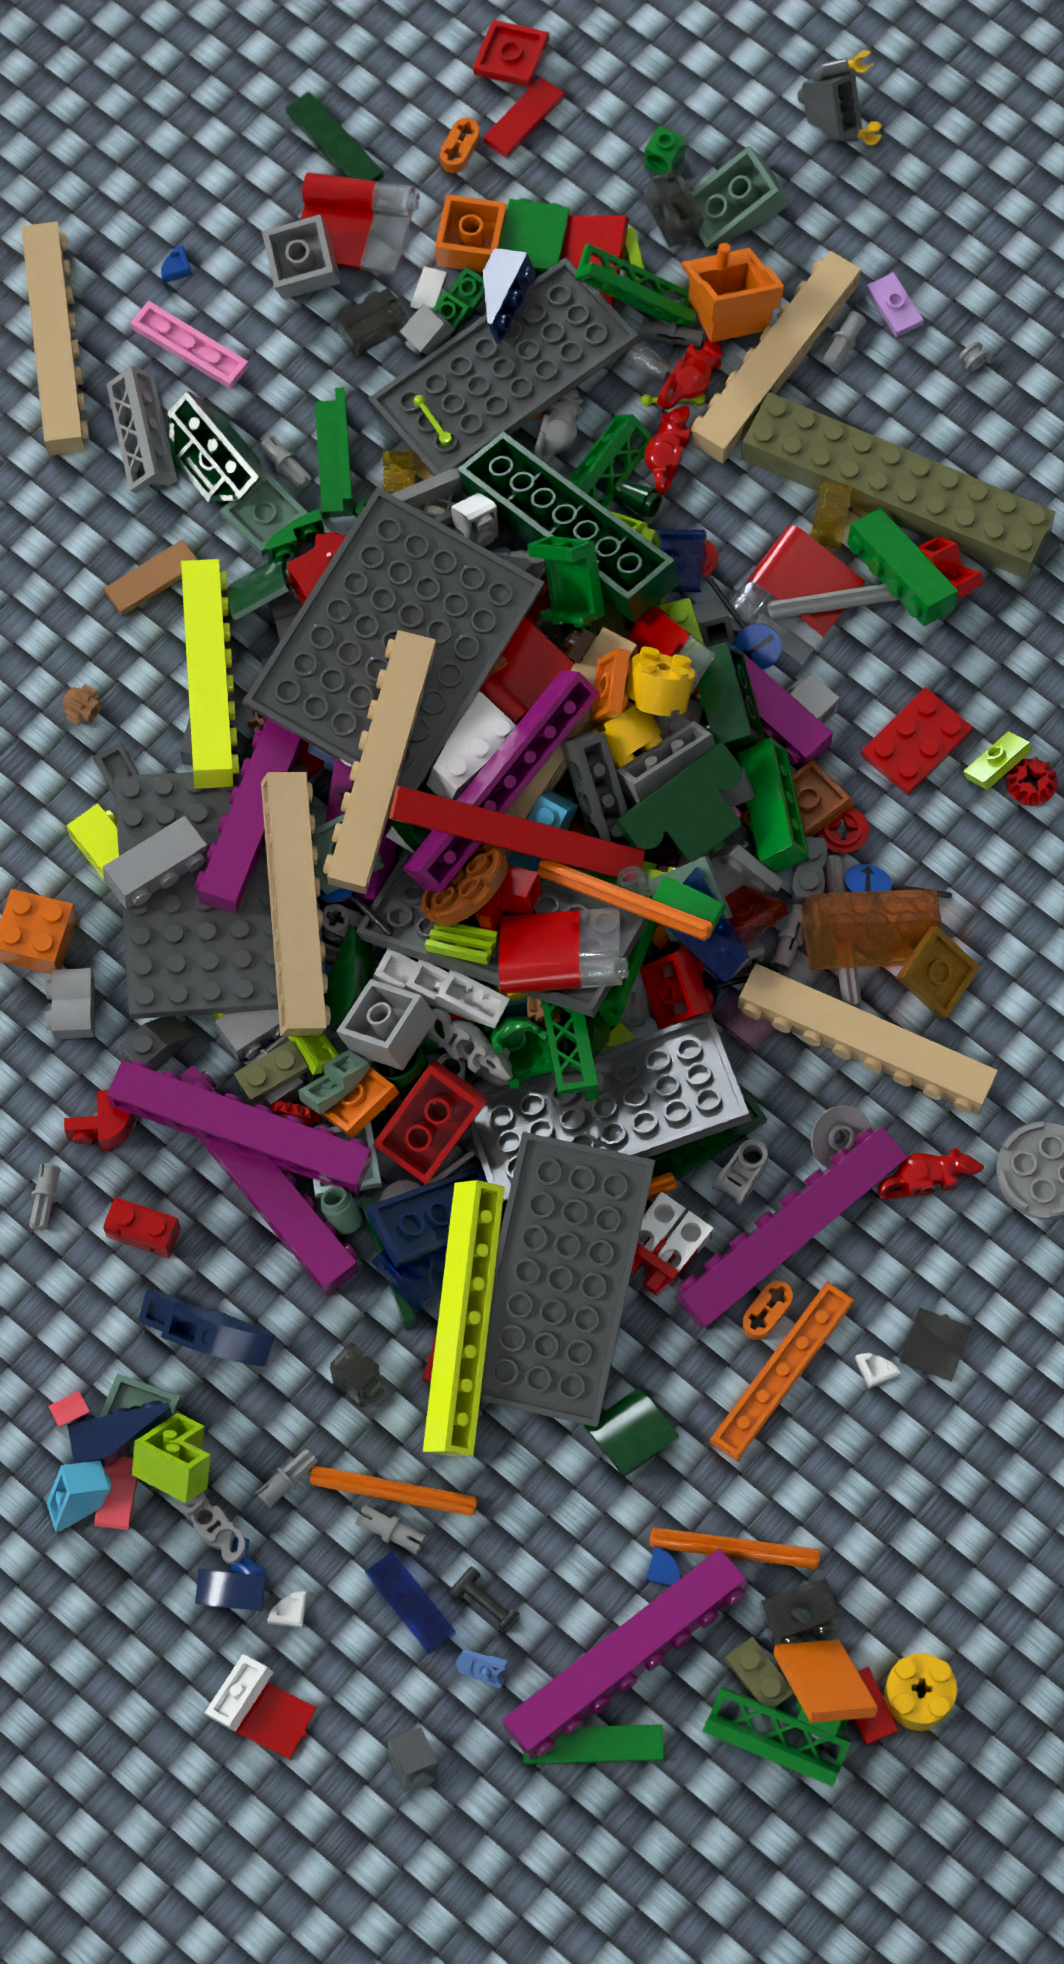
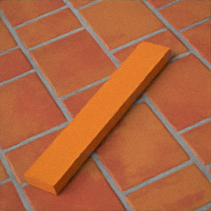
(781, 1371)

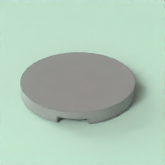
(1033, 1170)

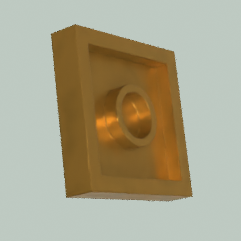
(938, 972)

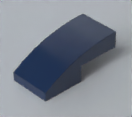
(230, 1589)

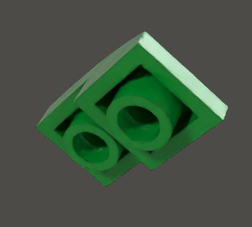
(462, 298)
(287, 538)
(689, 900)

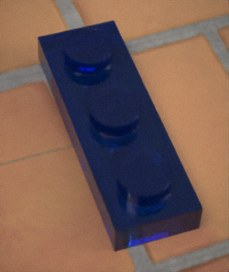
(410, 1602)

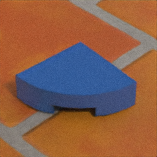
(176, 265)
(663, 1569)

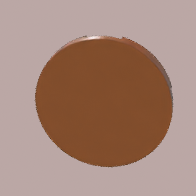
(468, 889)

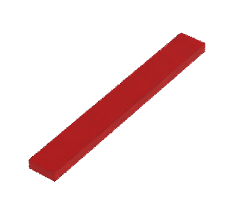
(512, 833)

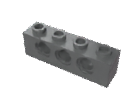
(595, 785)

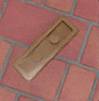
(149, 578)

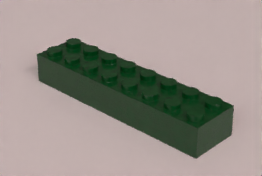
(544, 503)

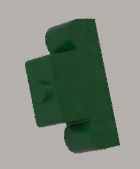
(688, 808)

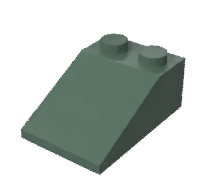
(738, 198)

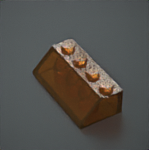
(867, 927)

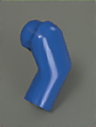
(245, 1565)

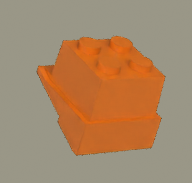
(732, 292)

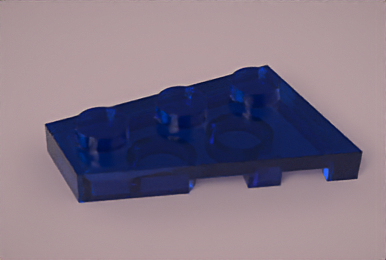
(723, 949)

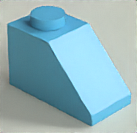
(77, 1493)

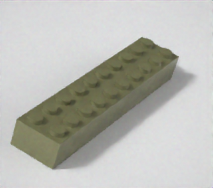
(902, 483)

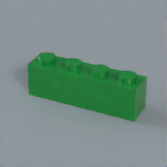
(902, 567)
(775, 808)

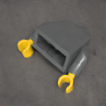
(834, 103)

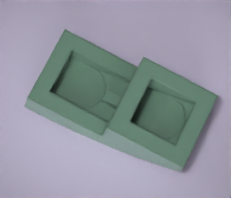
(340, 1079)

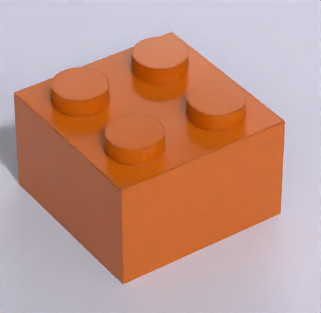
(469, 232)
(36, 931)

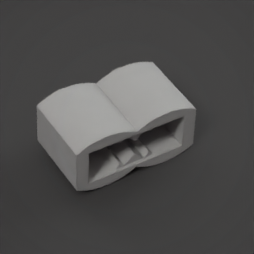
(72, 1003)

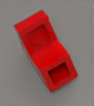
(947, 559)
(516, 895)
(109, 1126)

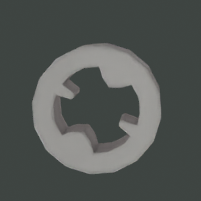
(973, 356)

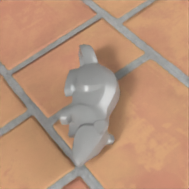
(559, 427)
(469, 1042)
(213, 1527)

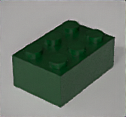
(730, 700)

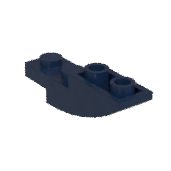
(206, 1331)

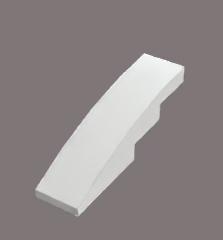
(442, 989)

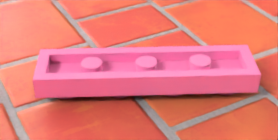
(189, 345)

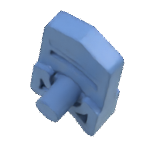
(482, 1667)

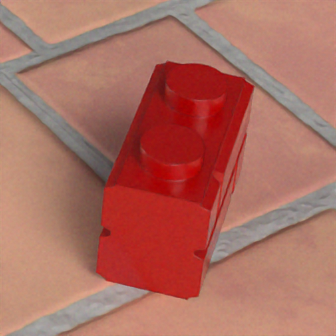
(142, 1227)

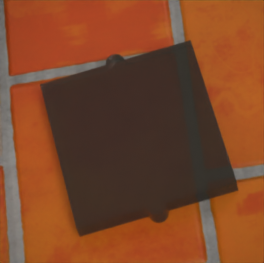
(935, 1344)

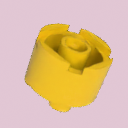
(660, 682)
(628, 733)
(903, 1701)

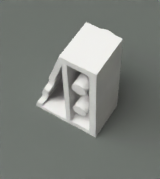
(469, 748)

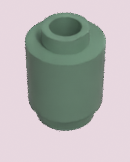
(341, 1210)

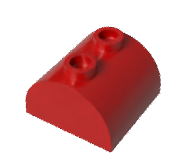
(676, 988)

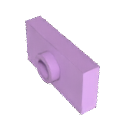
(894, 305)

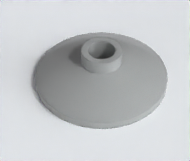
(840, 1118)

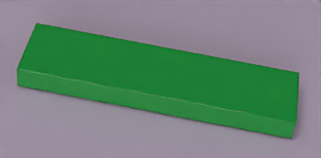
(606, 1745)

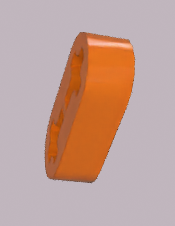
(465, 147)
(773, 1315)

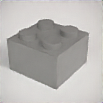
(301, 257)
(386, 1024)

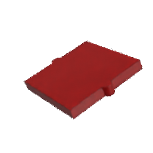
(277, 1721)

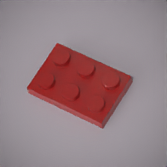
(916, 741)

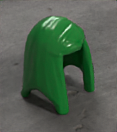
(527, 1047)

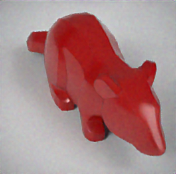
(691, 375)
(665, 449)
(924, 1171)

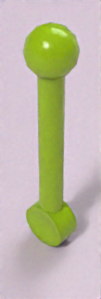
(647, 400)
(445, 437)

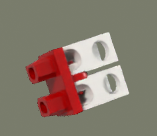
(664, 1254)

